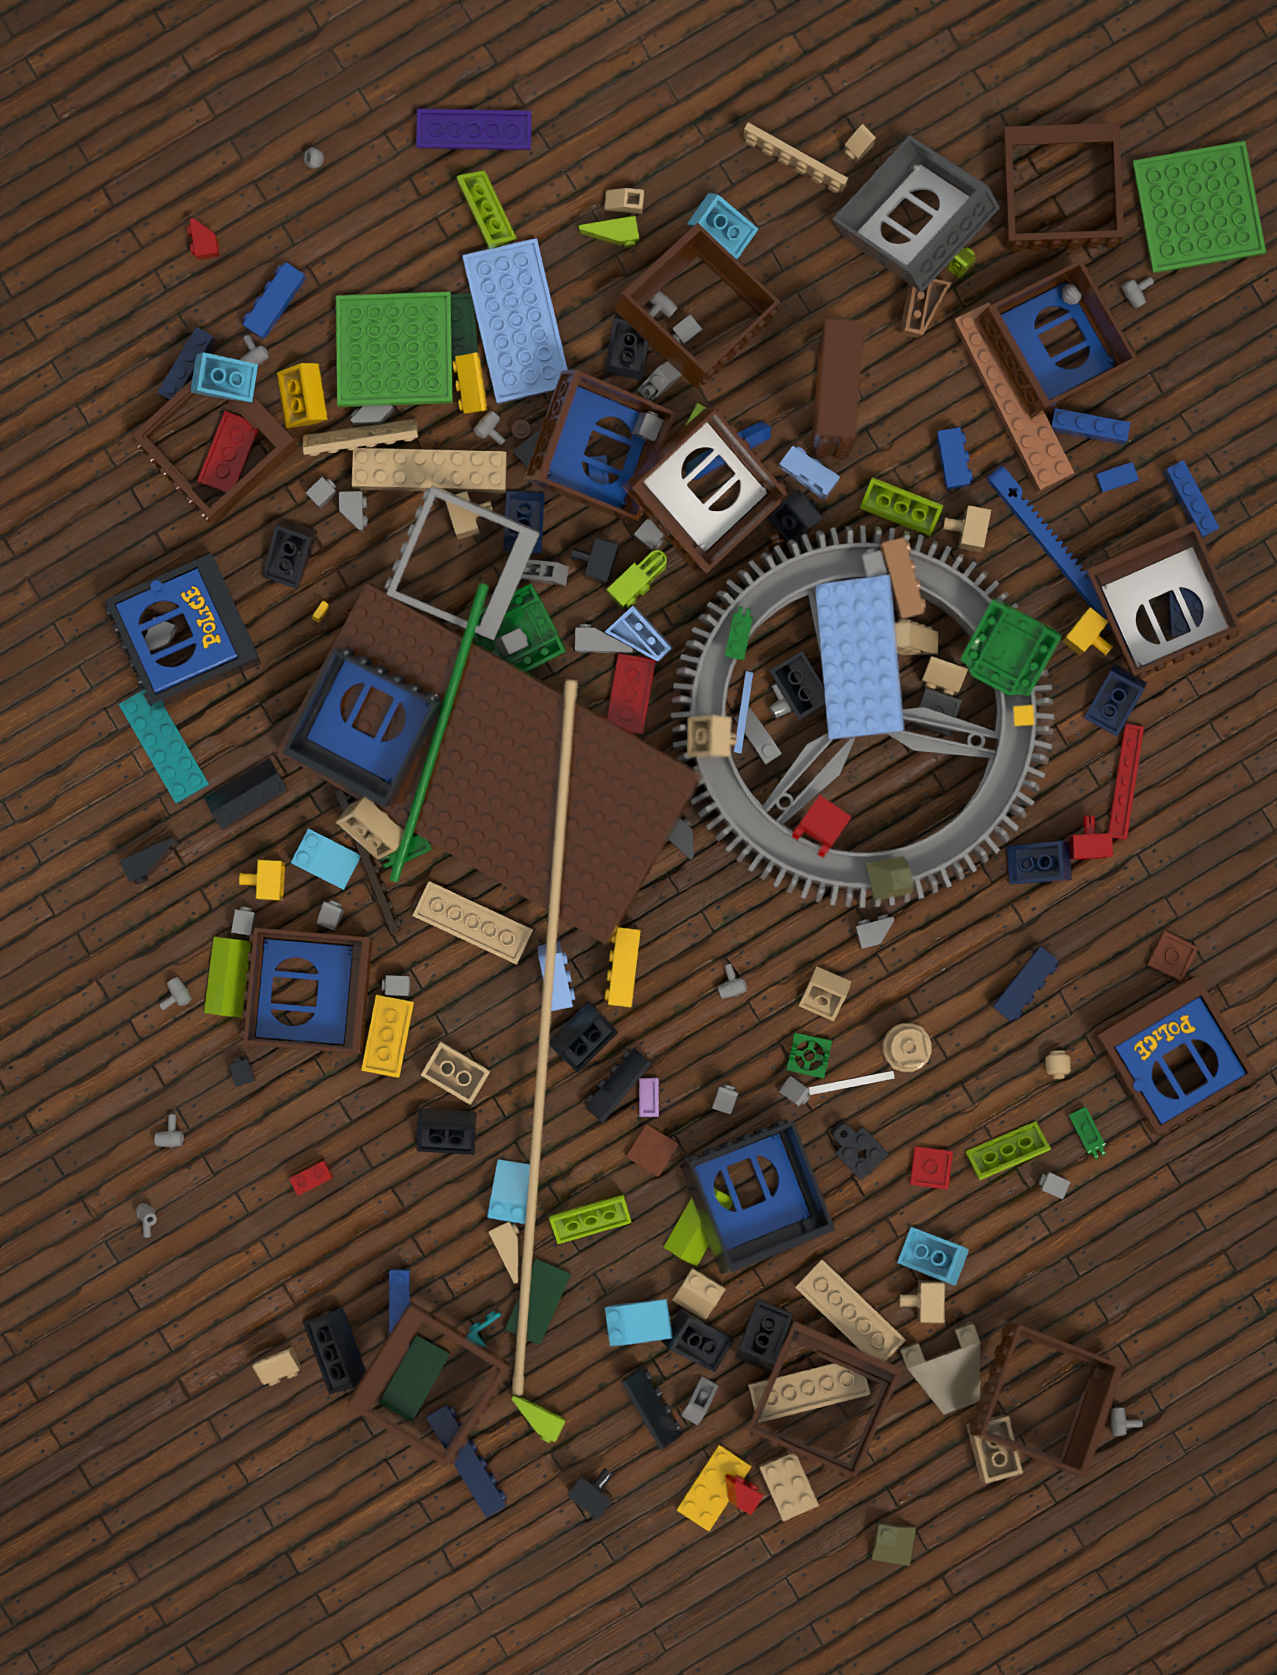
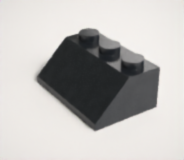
(800, 685)
(582, 1037)
(446, 1131)

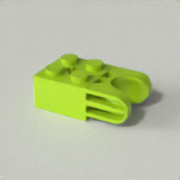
(637, 579)

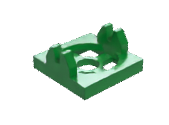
(821, 1069)

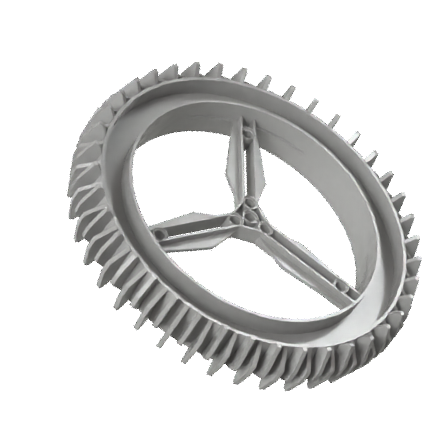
(770, 838)

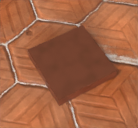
(1172, 956)
(652, 1150)

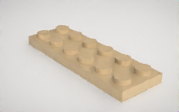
(788, 155)
(360, 436)
(472, 922)
(849, 1312)
(809, 1390)

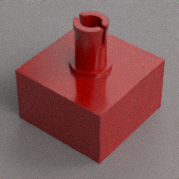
(1090, 844)

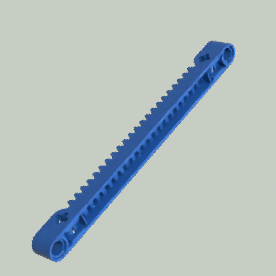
(1002, 483)

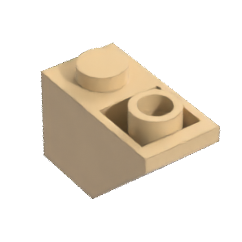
(625, 200)

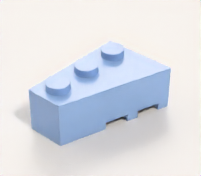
(809, 472)
(640, 634)
(562, 994)

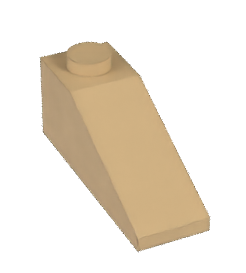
(506, 1242)

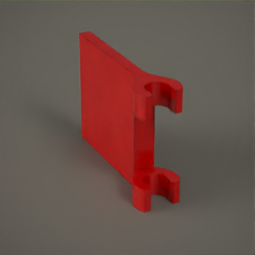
(823, 823)

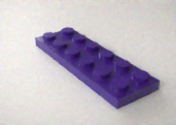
(473, 129)

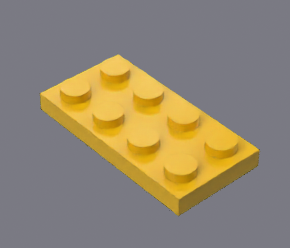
(387, 1036)
(709, 1491)

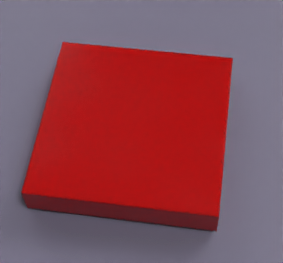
(931, 1167)

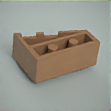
(921, 307)

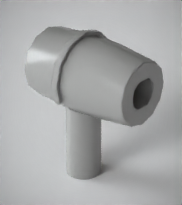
(1134, 293)
(663, 304)
(256, 354)
(486, 427)
(781, 706)
(734, 986)
(179, 994)
(171, 1137)
(147, 1216)
(1119, 1423)

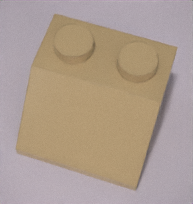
(943, 676)
(825, 993)
(698, 1293)
(277, 1366)

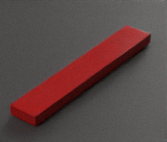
(1125, 781)

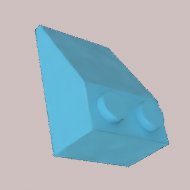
(724, 224)
(223, 377)
(326, 859)
(509, 1192)
(933, 1256)
(638, 1322)

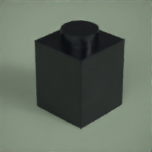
(242, 1071)

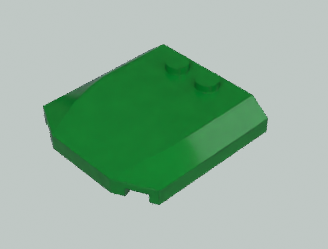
(531, 616)
(1009, 649)

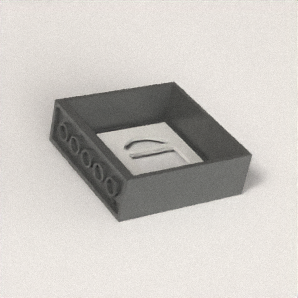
(943, 236)

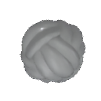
(313, 158)
(1070, 294)

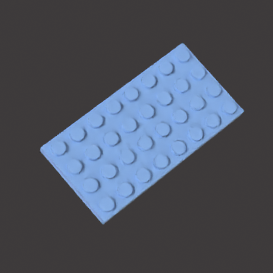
(516, 320)
(859, 657)

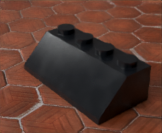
(246, 794)
(618, 1084)
(335, 1350)
(651, 1408)

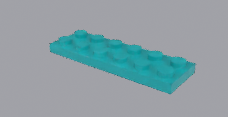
(164, 747)

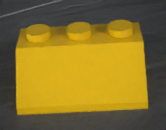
(470, 383)
(302, 395)

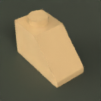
(859, 143)

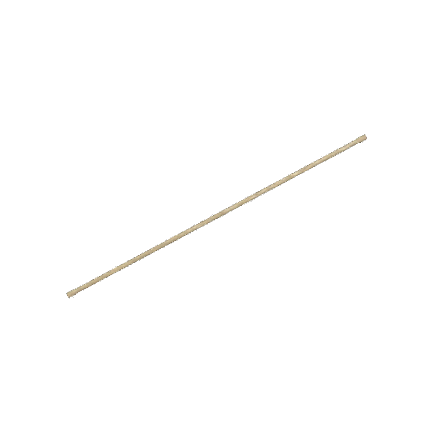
(518, 1377)

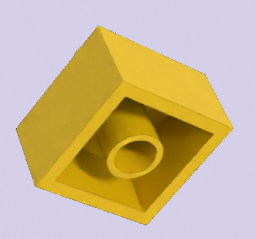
(1087, 633)
(268, 880)

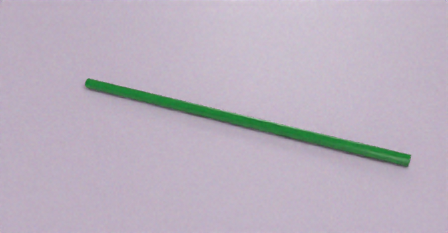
(438, 733)

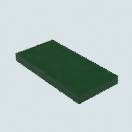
(463, 325)
(545, 1293)
(414, 1378)

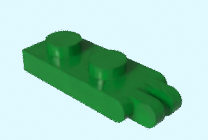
(739, 634)
(417, 848)
(1087, 1132)

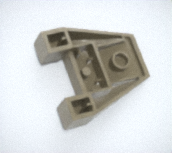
(951, 1377)

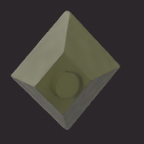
(890, 878)
(893, 1543)

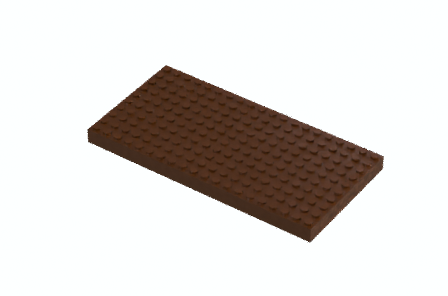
(501, 768)

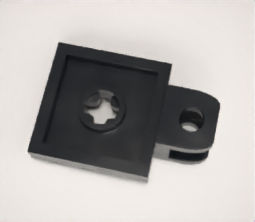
(851, 1143)

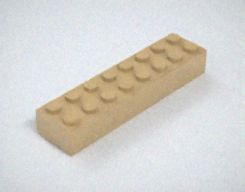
(422, 468)

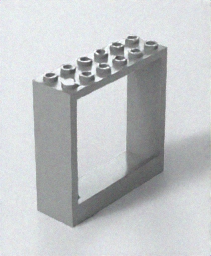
(510, 576)

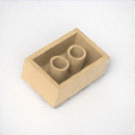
(371, 827)
(455, 1073)
(992, 1460)
(788, 1485)

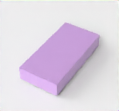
(648, 1097)

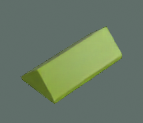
(486, 209)
(901, 506)
(227, 977)
(1007, 1150)
(590, 1219)
(688, 1237)

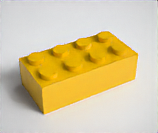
(624, 967)

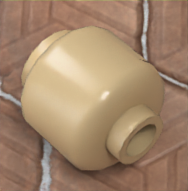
(1058, 1064)

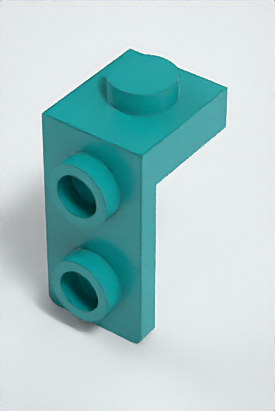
(477, 1327)

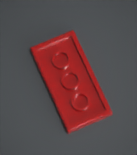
(228, 453)
(631, 692)

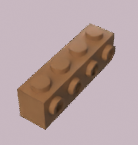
(903, 582)

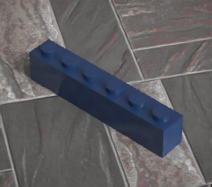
(469, 1464)

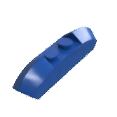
(753, 435)

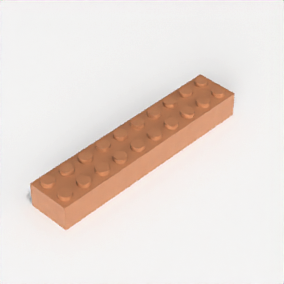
(1031, 437)

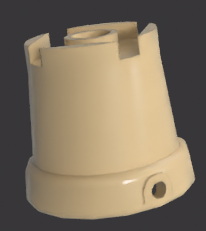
(907, 1047)

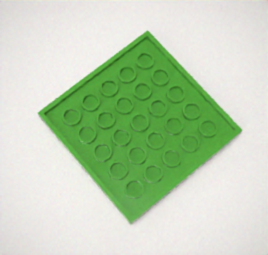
(1198, 207)
(394, 349)

